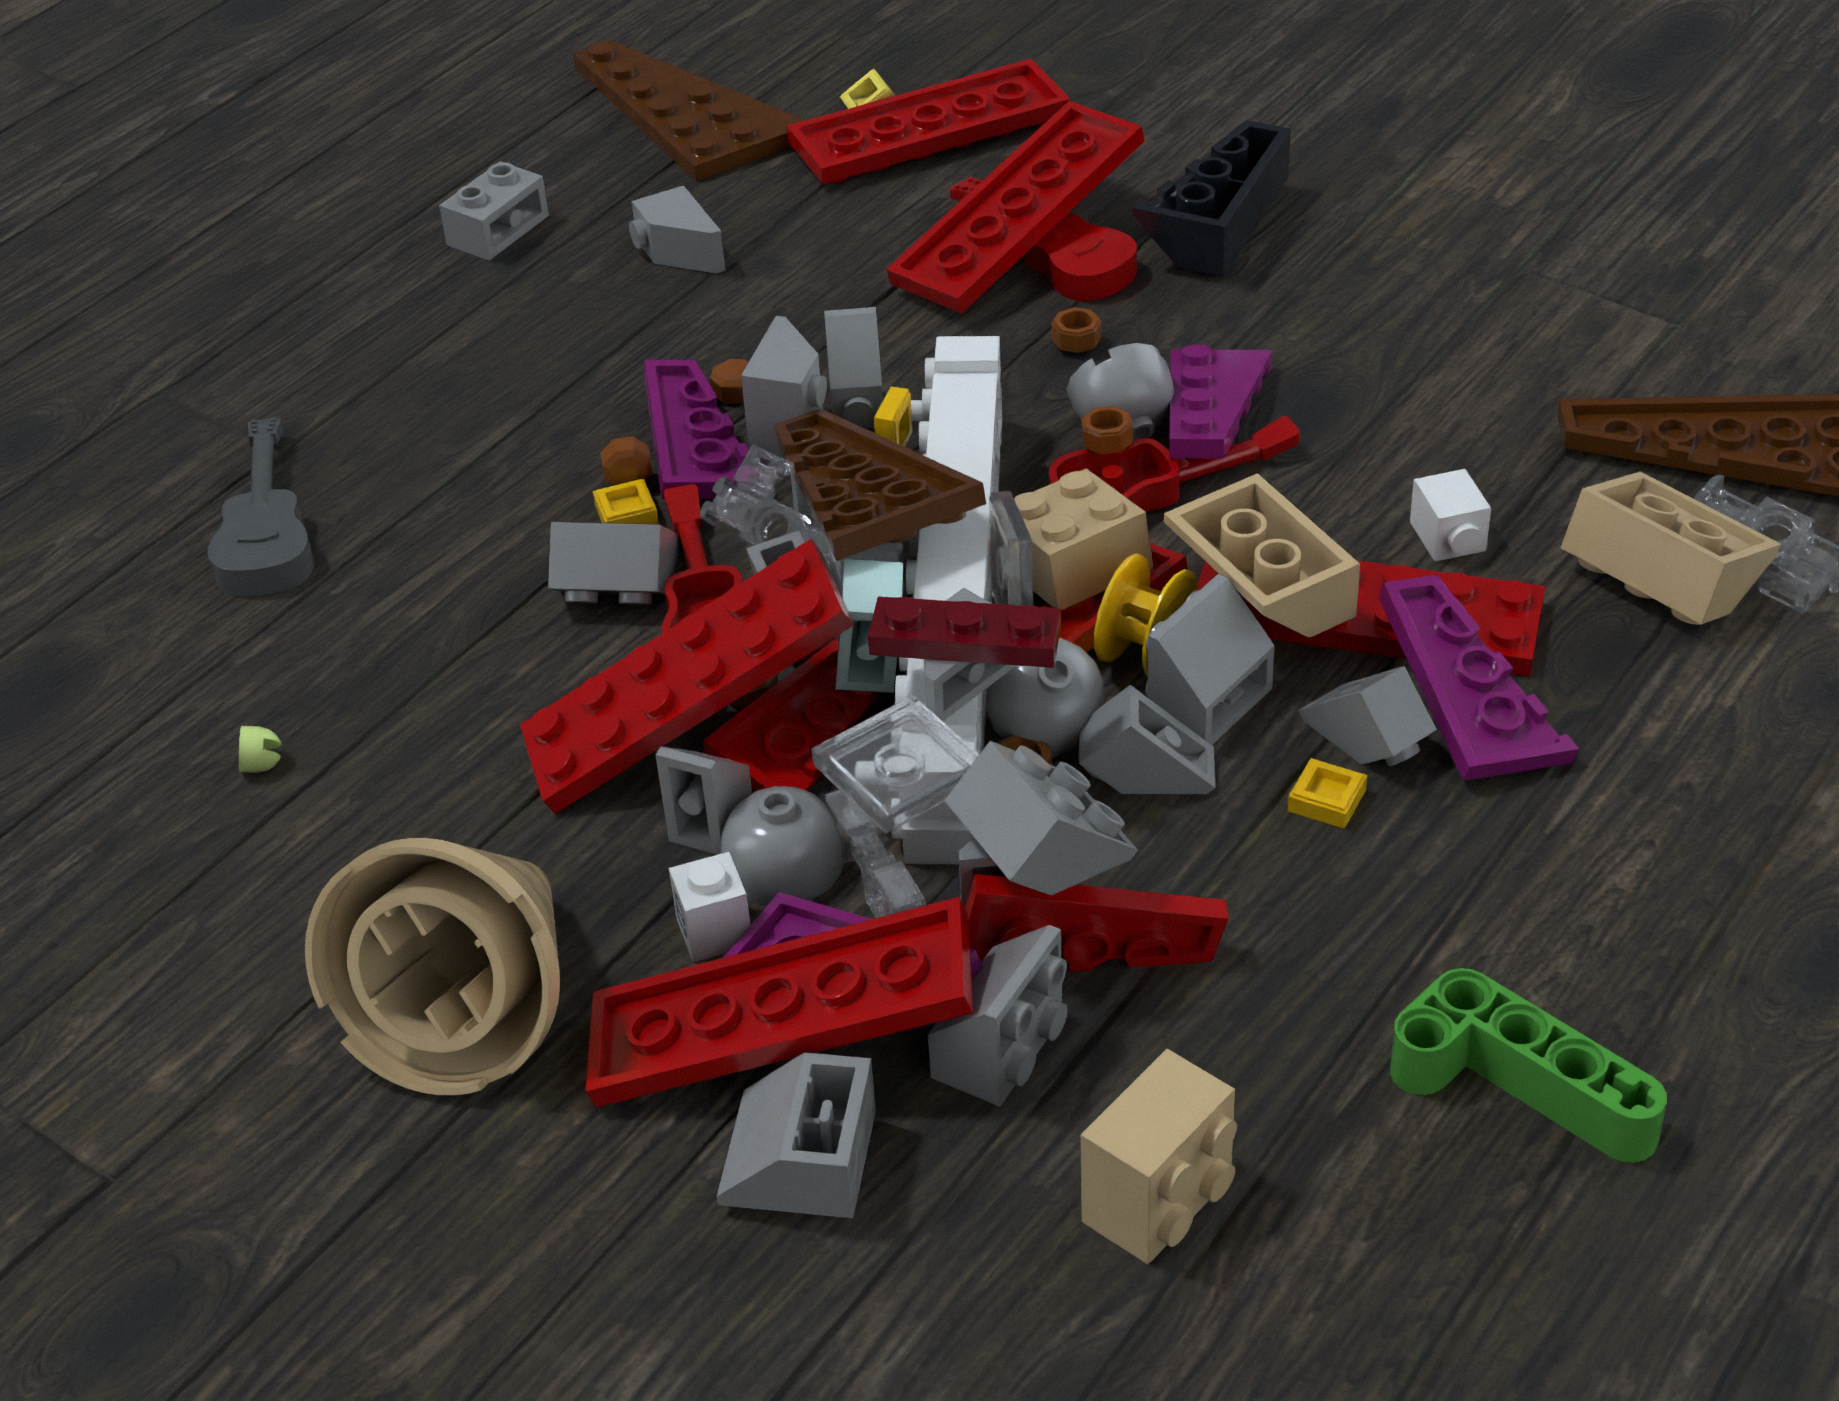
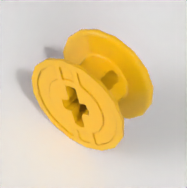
(1133, 608)

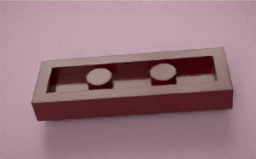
(965, 631)

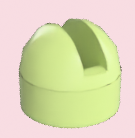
(255, 747)

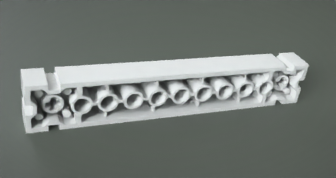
(963, 431)

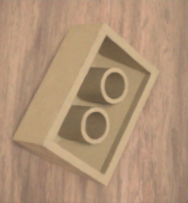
(1667, 546)
(1271, 555)

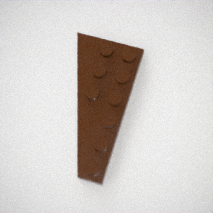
(684, 114)
(1749, 438)
(869, 486)

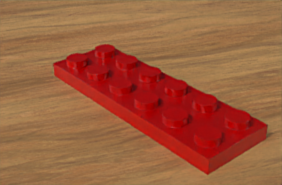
(926, 121)
(1015, 206)
(1502, 609)
(684, 675)
(780, 1002)

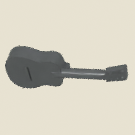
(262, 532)

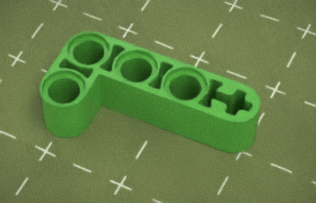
(1532, 1056)

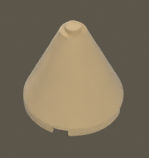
(436, 962)

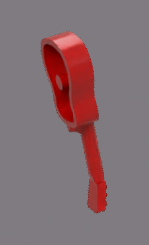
(1077, 256)
(1153, 479)
(700, 583)

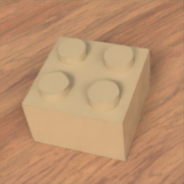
(1080, 536)
(1158, 1156)

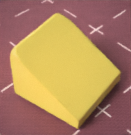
(867, 90)

